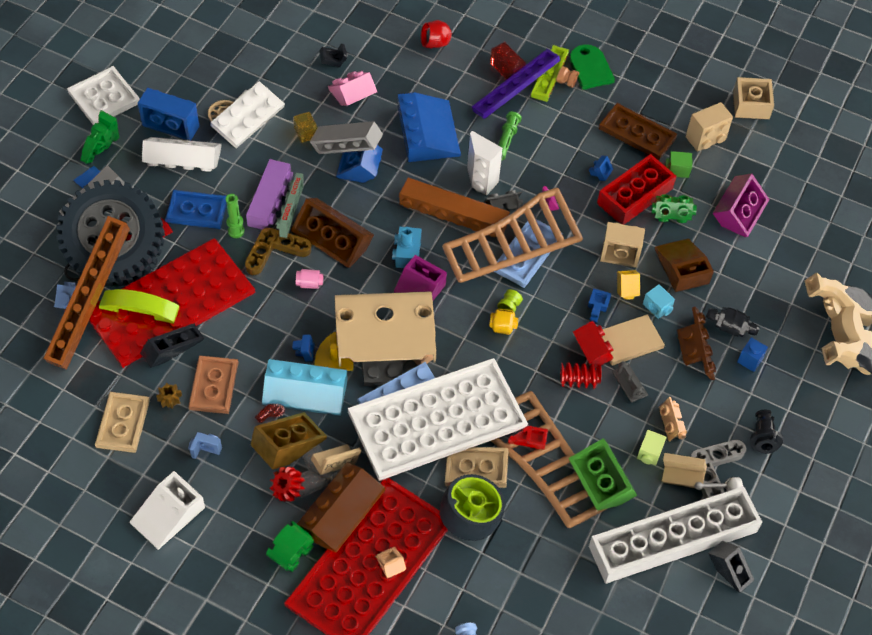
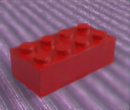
(636, 189)

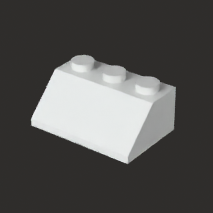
(483, 163)

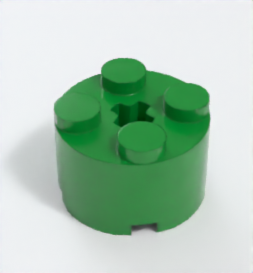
(290, 546)

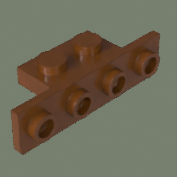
(695, 345)

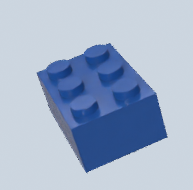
(168, 114)

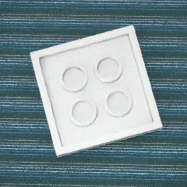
(103, 92)

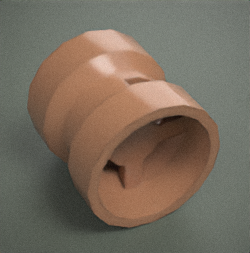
(566, 76)

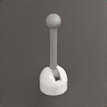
(731, 484)

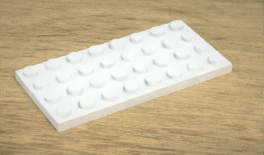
(436, 418)

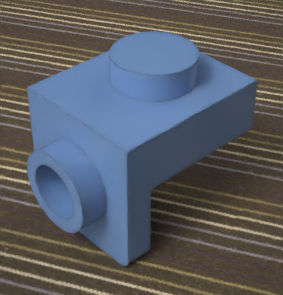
(64, 294)
(204, 442)

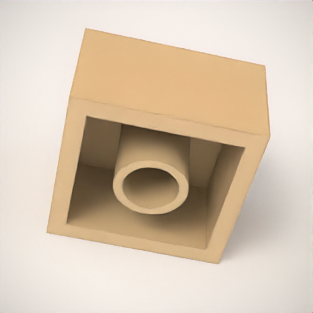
(753, 98)
(709, 126)
(622, 244)

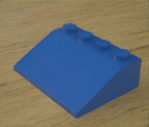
(427, 127)

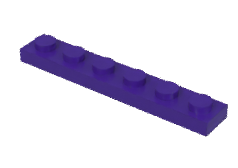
(515, 83)

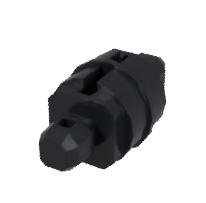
(732, 321)

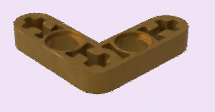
(274, 243)

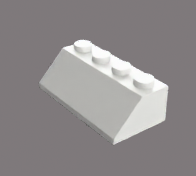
(181, 153)

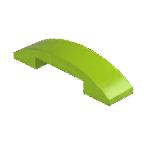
(139, 302)

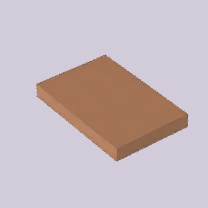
(213, 384)

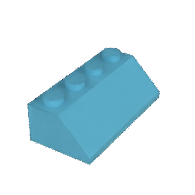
(305, 387)

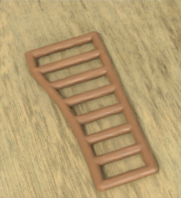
(527, 253)
(536, 475)

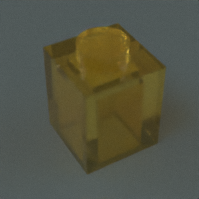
(304, 126)

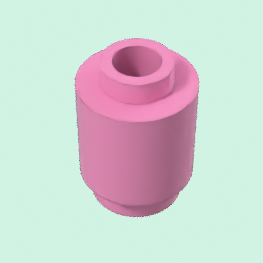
(309, 279)

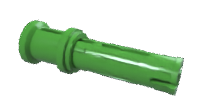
(509, 129)
(234, 219)

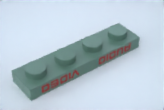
(291, 200)

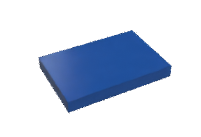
(196, 209)

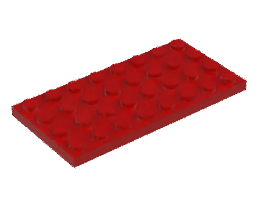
(198, 281)
(349, 588)

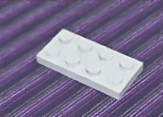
(247, 114)

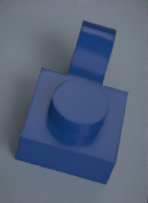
(599, 302)

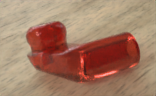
(270, 410)

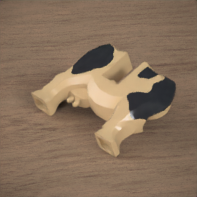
(849, 311)

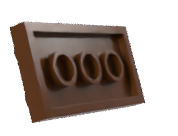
(638, 131)

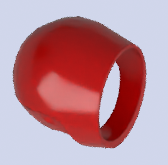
(439, 34)

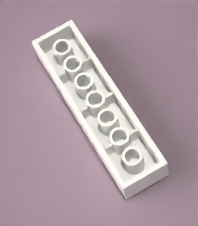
(674, 534)

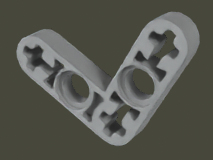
(711, 461)

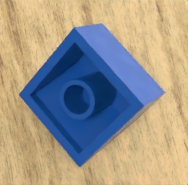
(359, 165)

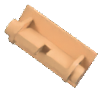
(670, 413)

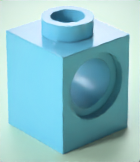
(659, 301)

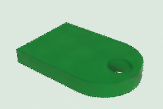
(591, 67)

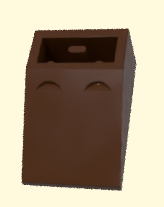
(684, 264)

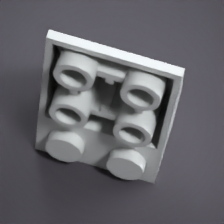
(167, 510)

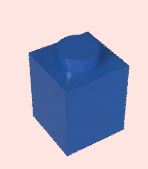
(752, 354)

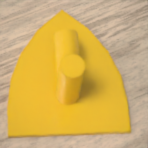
(328, 355)

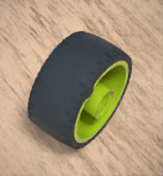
(472, 507)

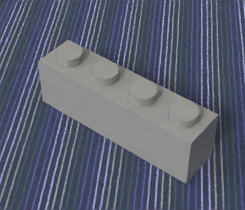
(346, 137)

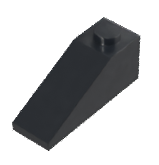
(171, 344)

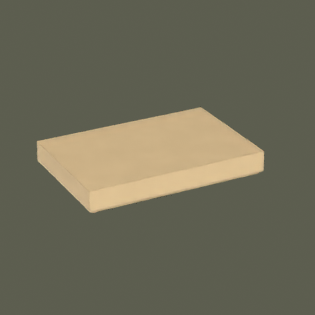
(632, 339)
(122, 422)
(480, 461)

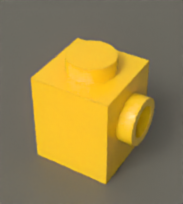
(628, 284)

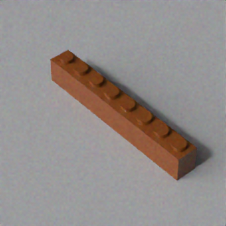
(87, 293)

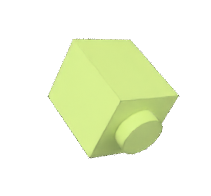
(651, 448)

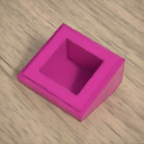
(551, 201)

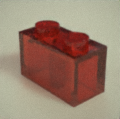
(506, 60)

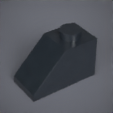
(731, 565)

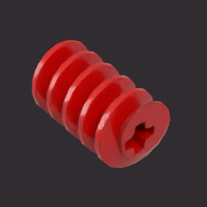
(580, 375)

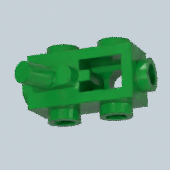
(678, 208)

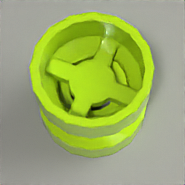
(510, 301)

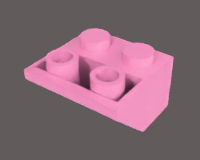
(353, 88)

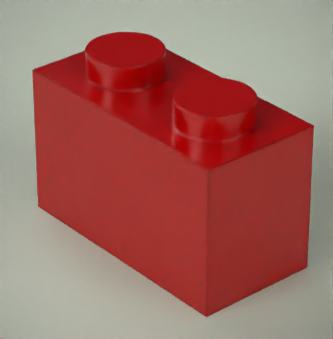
(593, 345)

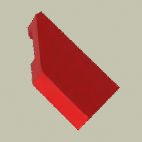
(530, 437)

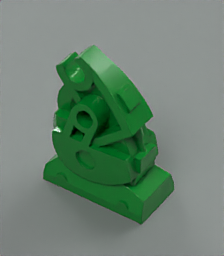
(101, 137)

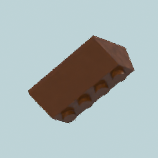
(332, 231)
(341, 507)

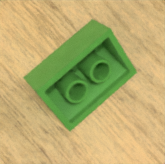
(602, 476)

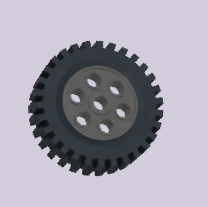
(124, 201)

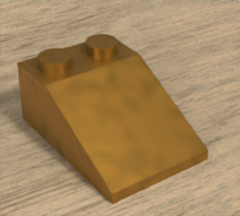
(286, 439)

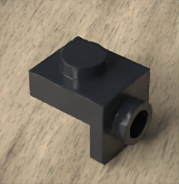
(333, 57)

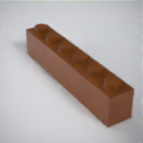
(450, 206)

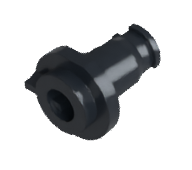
(766, 438)

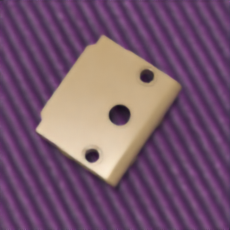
(372, 339)

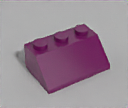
(741, 205)

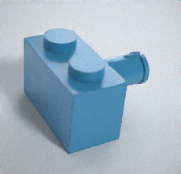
(408, 245)

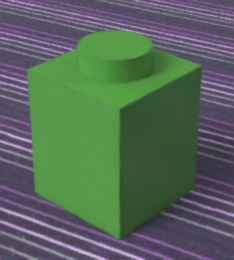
(679, 163)

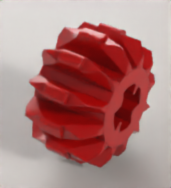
(287, 484)

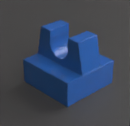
(602, 168)
(304, 348)

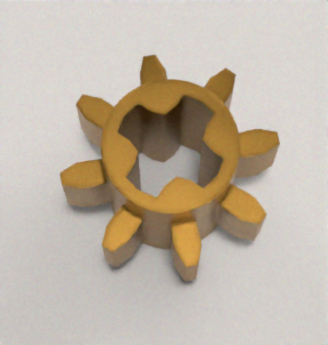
(169, 395)

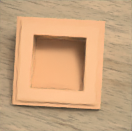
(391, 562)

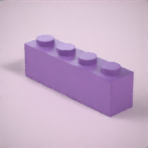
(269, 195)

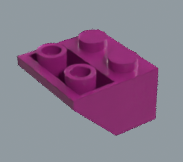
(421, 277)

